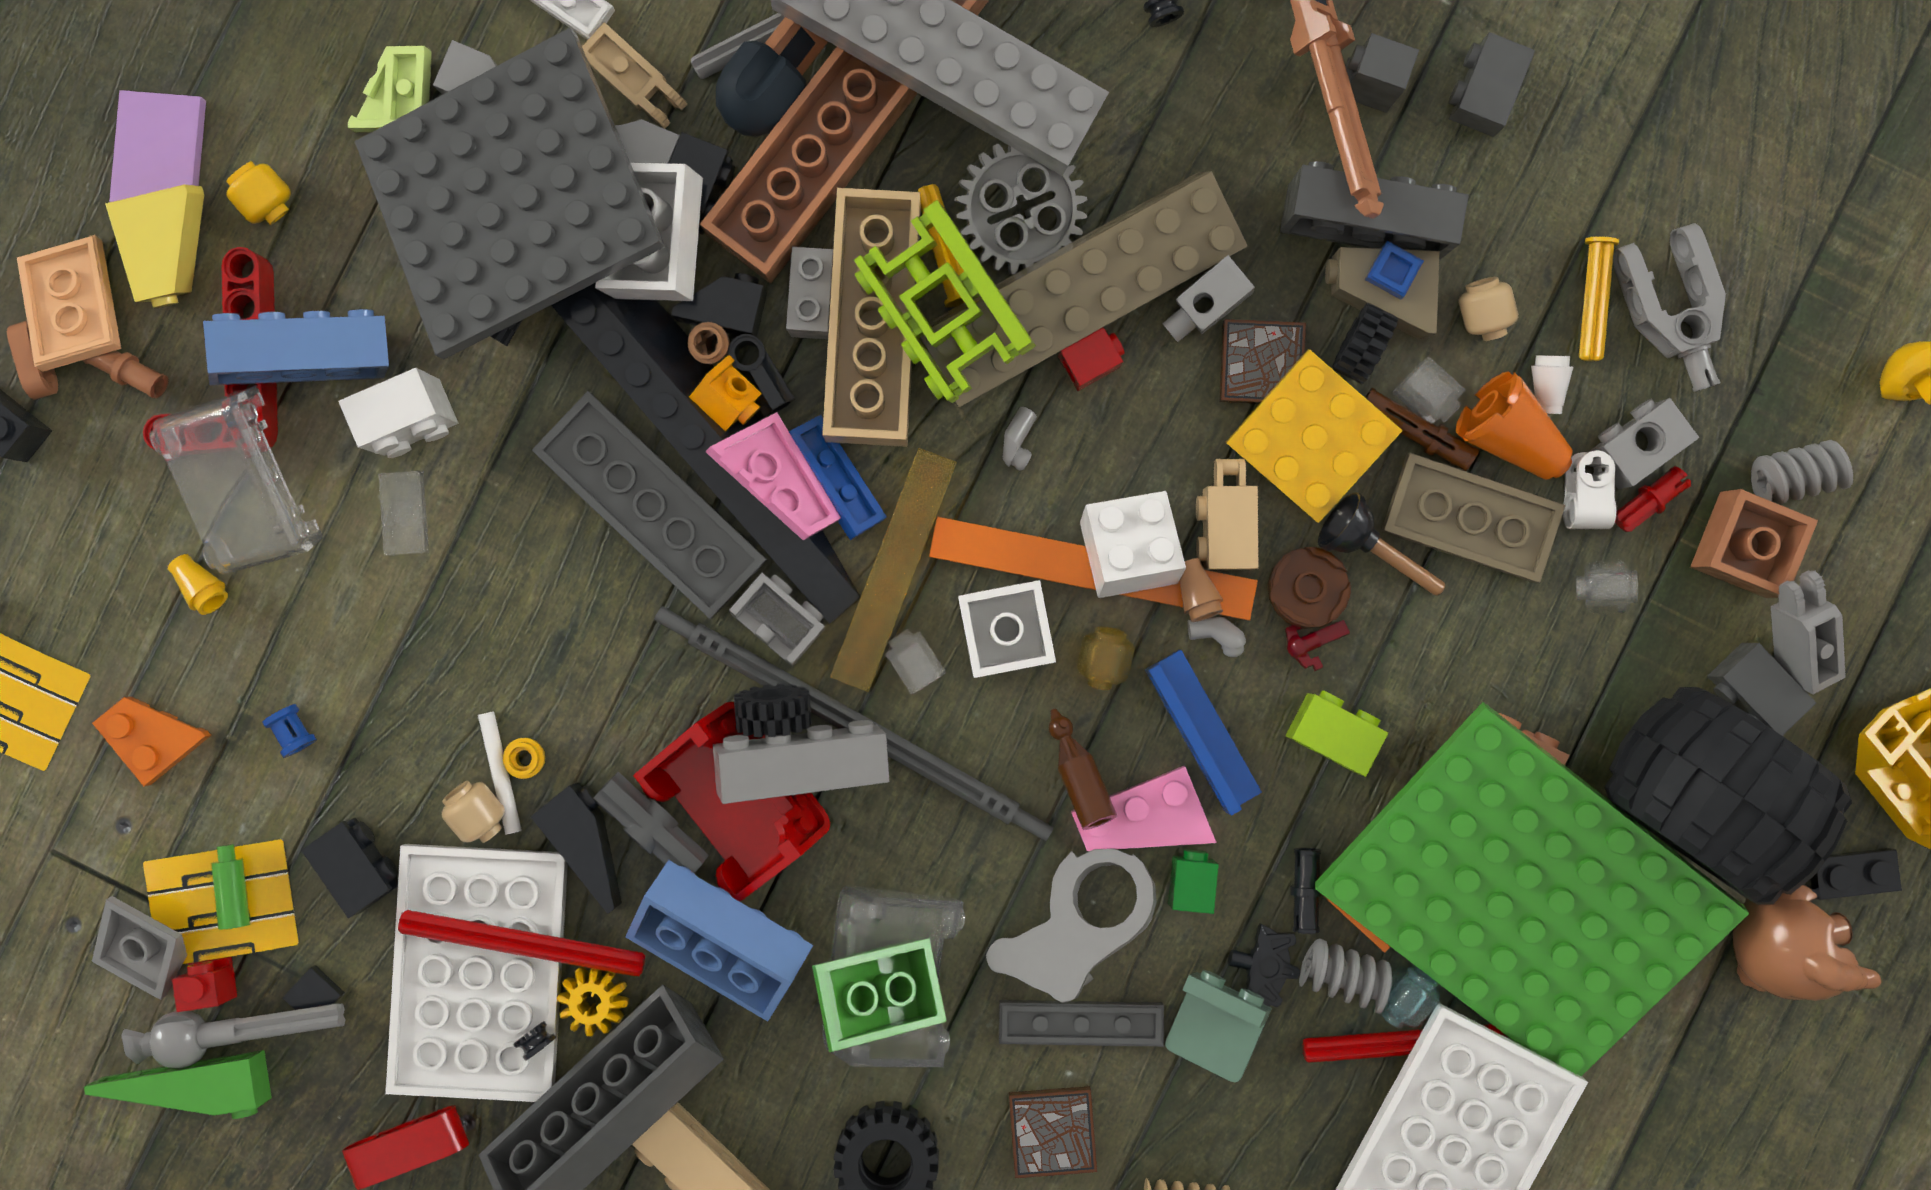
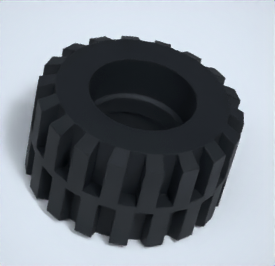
(886, 1124)

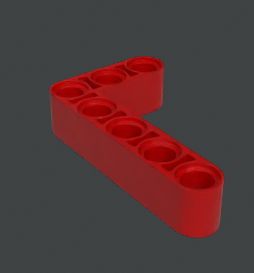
(235, 295)

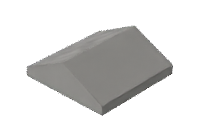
(138, 948)

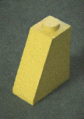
(159, 241)

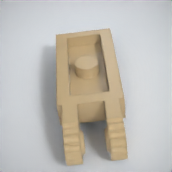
(629, 73)

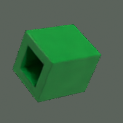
(1193, 882)

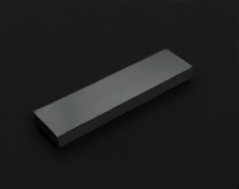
(1081, 1023)

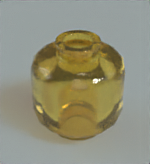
(1105, 657)

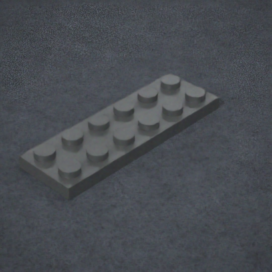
(649, 505)

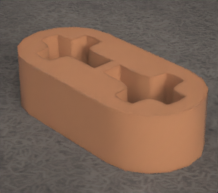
(34, 382)

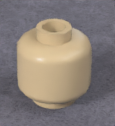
(1488, 308)
(473, 812)

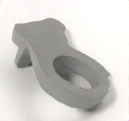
(1066, 947)

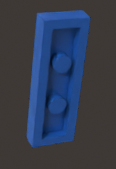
(838, 478)

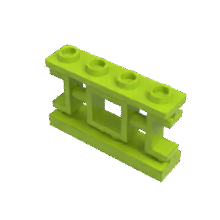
(969, 285)

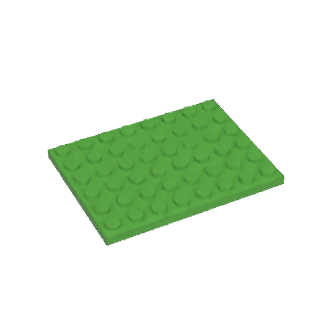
(1529, 894)

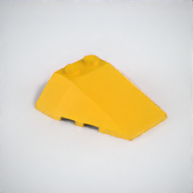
(1897, 764)

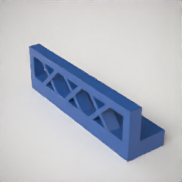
(1203, 731)

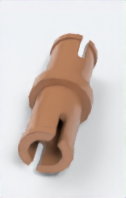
(127, 370)

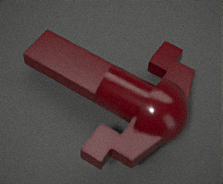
(1299, 646)

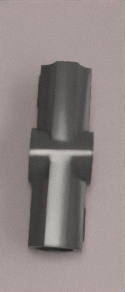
(649, 824)

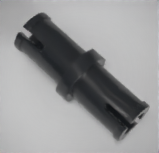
(1304, 891)

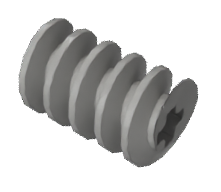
(1801, 472)
(1347, 972)

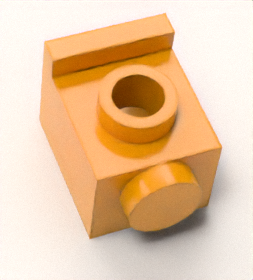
(726, 395)

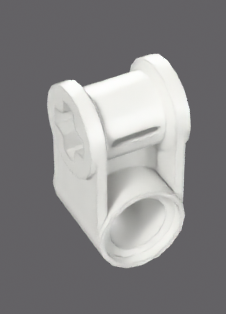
(1590, 496)

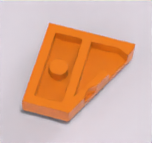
(147, 738)

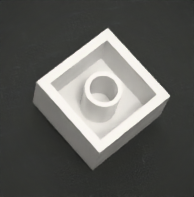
(399, 413)
(1132, 544)
(1006, 629)

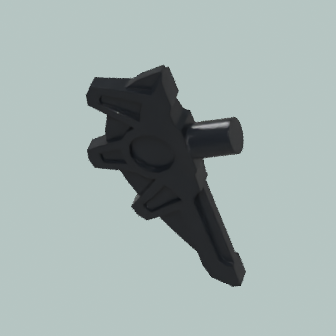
(1267, 964)

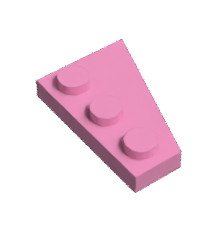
(777, 474)
(1152, 815)

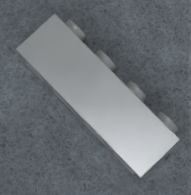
(800, 762)

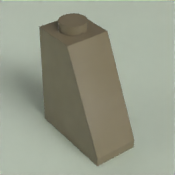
(1414, 312)

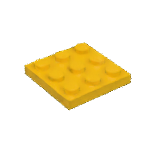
(1313, 436)

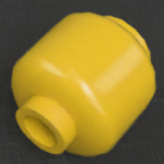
(258, 193)

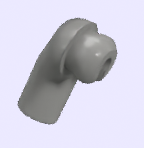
(1014, 436)
(1222, 631)

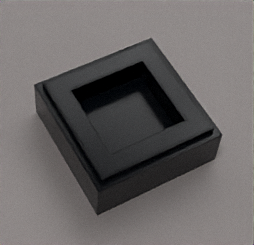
(313, 990)

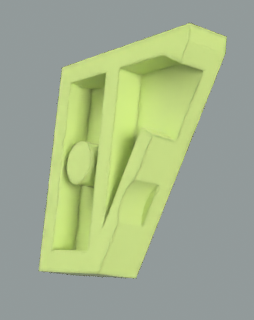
(396, 88)

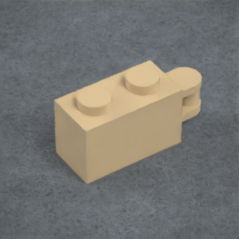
(1228, 520)

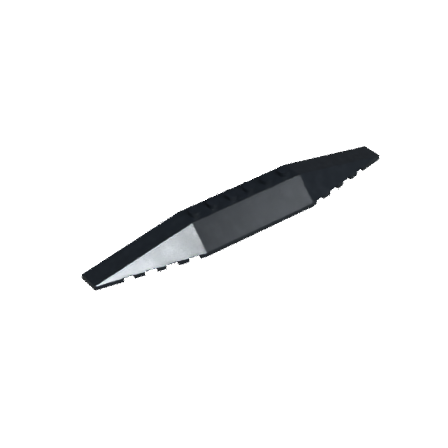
(656, 369)

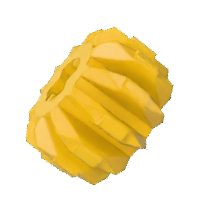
(581, 1011)

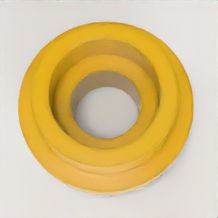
(512, 762)

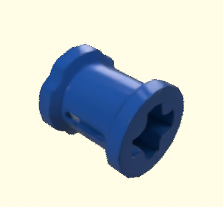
(290, 742)

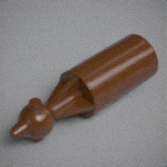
(1080, 776)

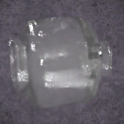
(1607, 587)

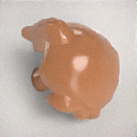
(1795, 950)

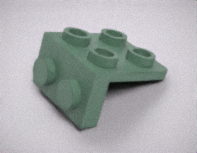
(1217, 1025)

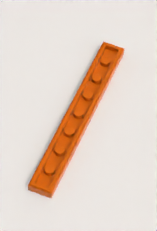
(1063, 563)

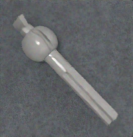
(183, 1037)

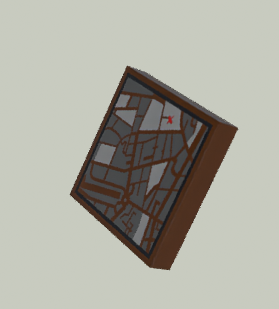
(1257, 357)
(1052, 1132)

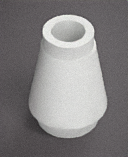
(1551, 381)

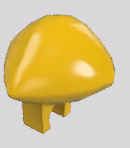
(1908, 373)

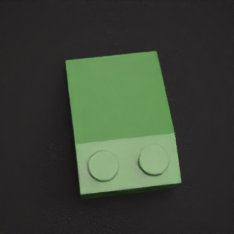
(879, 993)

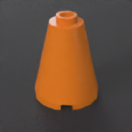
(1515, 428)

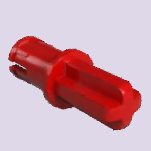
(1652, 499)

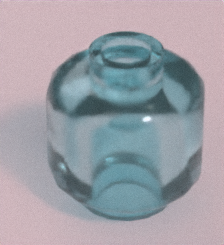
(1411, 997)

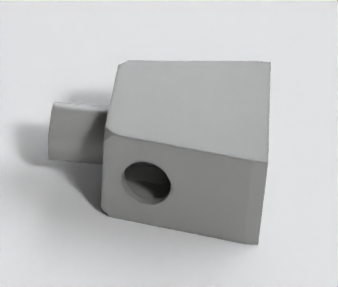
(1223, 286)

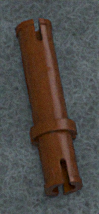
(1460, 453)

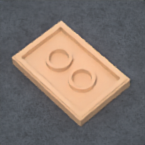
(68, 303)

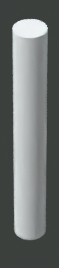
(498, 771)

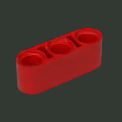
(405, 1147)

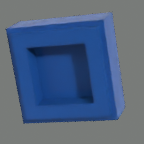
(1394, 270)

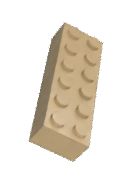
(865, 359)

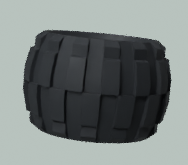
(1729, 794)

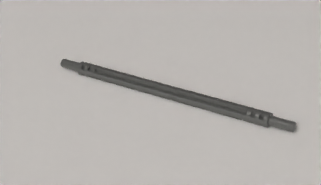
(839, 715)

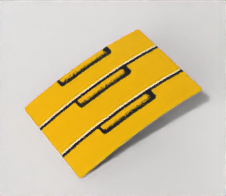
(35, 702)
(184, 900)

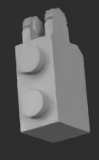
(1808, 633)

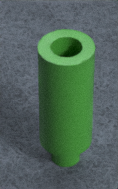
(230, 889)

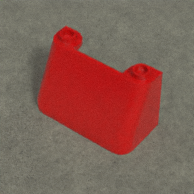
(752, 835)

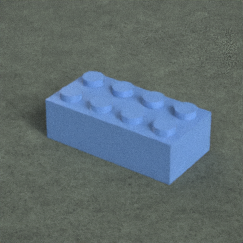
(295, 348)
(718, 940)

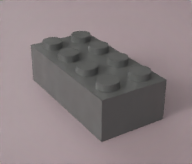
(1412, 215)

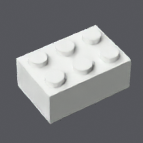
(675, 204)

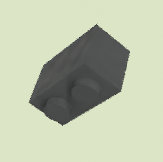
(1380, 71)
(1491, 84)
(1761, 687)

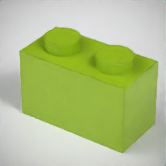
(1336, 733)

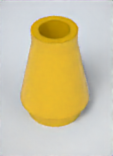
(198, 586)

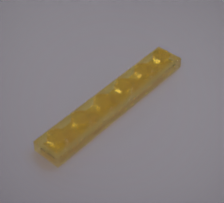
(893, 569)

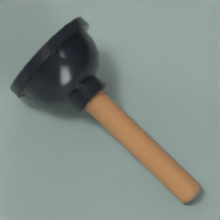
(1352, 528)

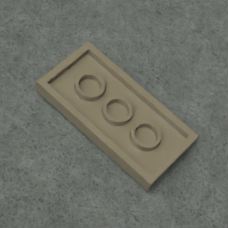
(1473, 518)

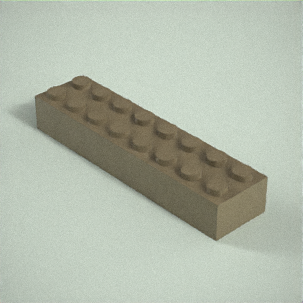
(1100, 278)

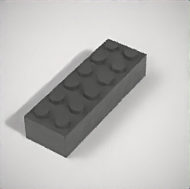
(605, 1099)

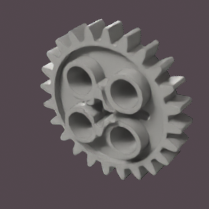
(1034, 242)

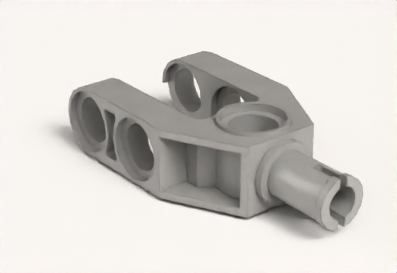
(1704, 293)

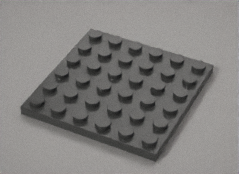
(508, 194)

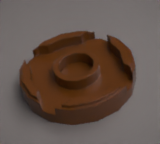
(1309, 587)

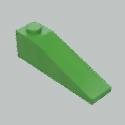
(209, 1086)

